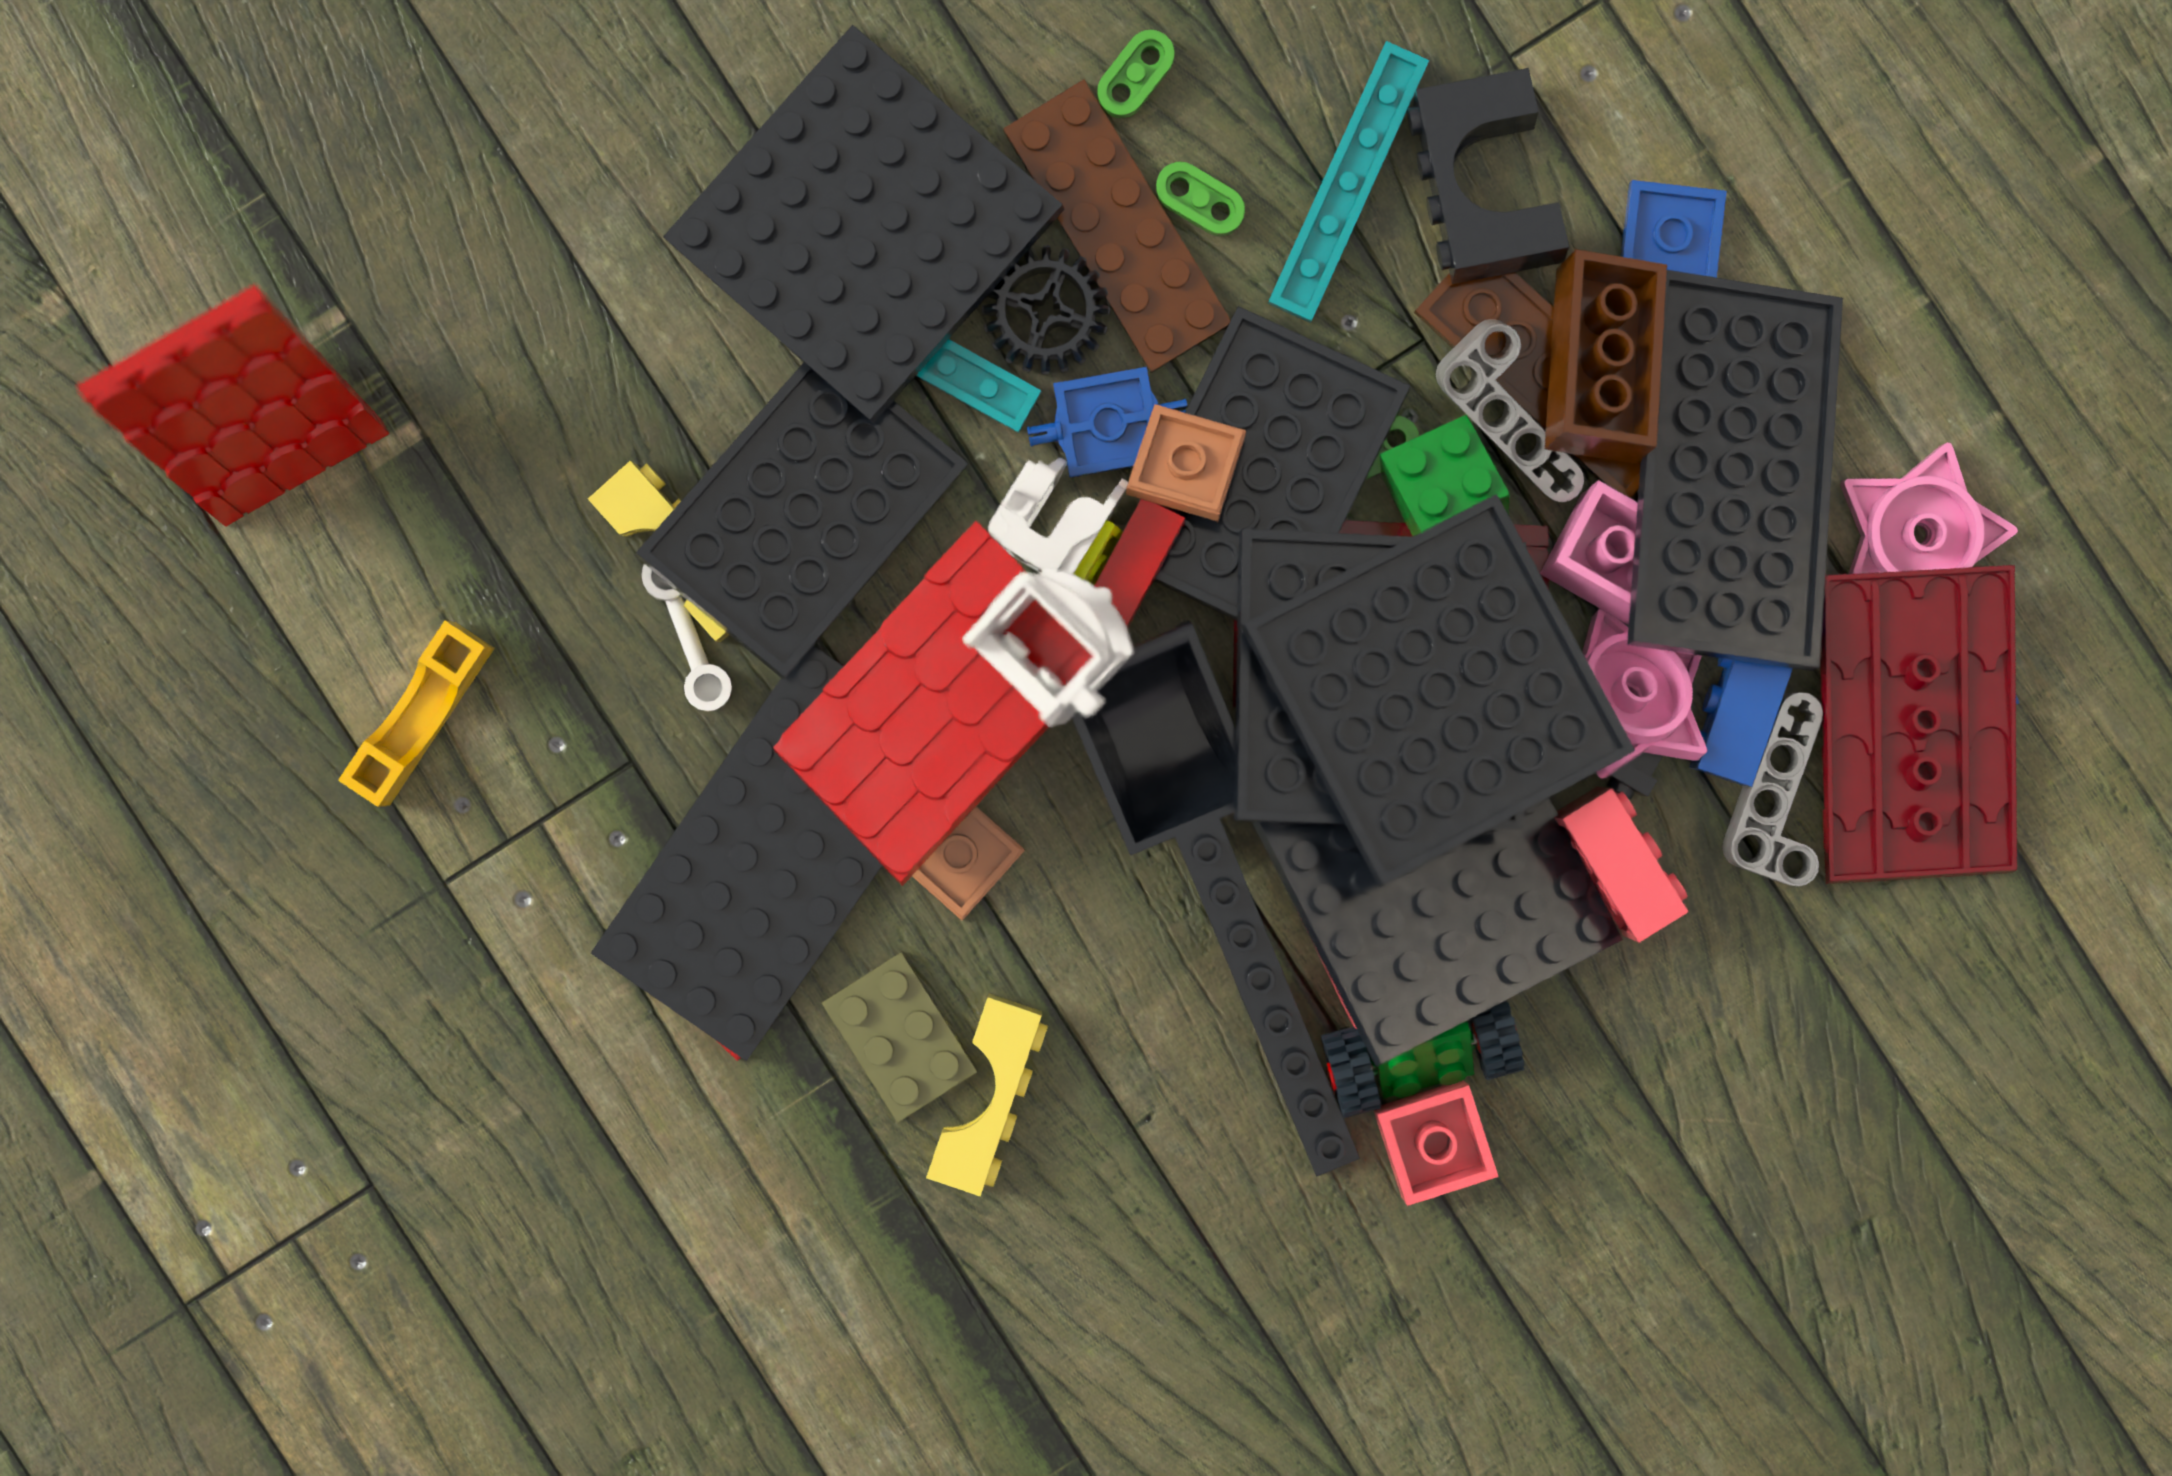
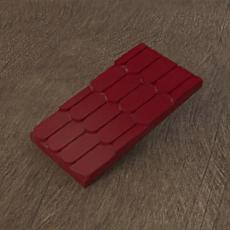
(1919, 724)

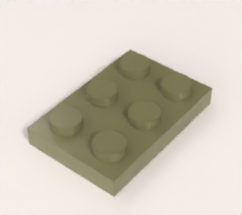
(899, 1036)

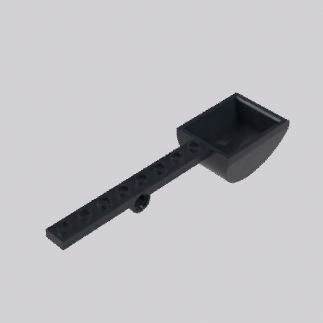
(1169, 773)

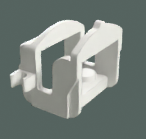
(1071, 536)
(1084, 612)

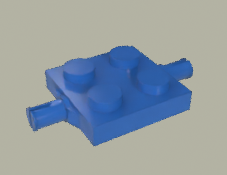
(1101, 420)

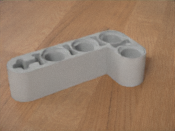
(1515, 419)
(1783, 787)

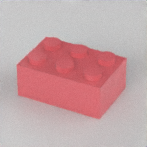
(1623, 863)

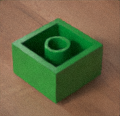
(1440, 475)

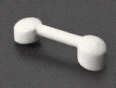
(706, 685)

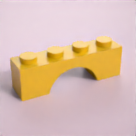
(405, 735)

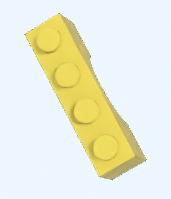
(636, 505)
(968, 1150)

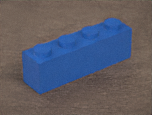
(1740, 719)

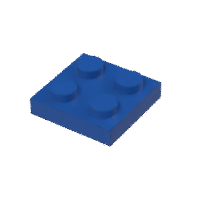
(1674, 226)

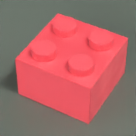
(1435, 1142)

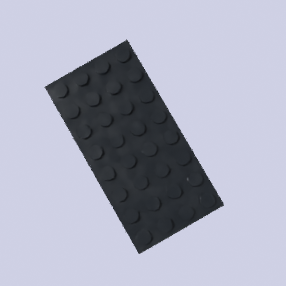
(1738, 474)
(744, 884)

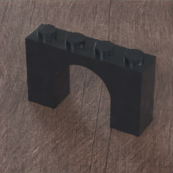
(1475, 239)

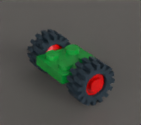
(1439, 1060)

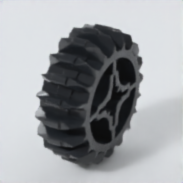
(1068, 318)

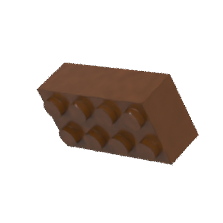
(1606, 357)

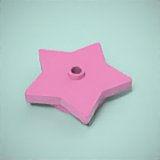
(1929, 497)
(1646, 690)

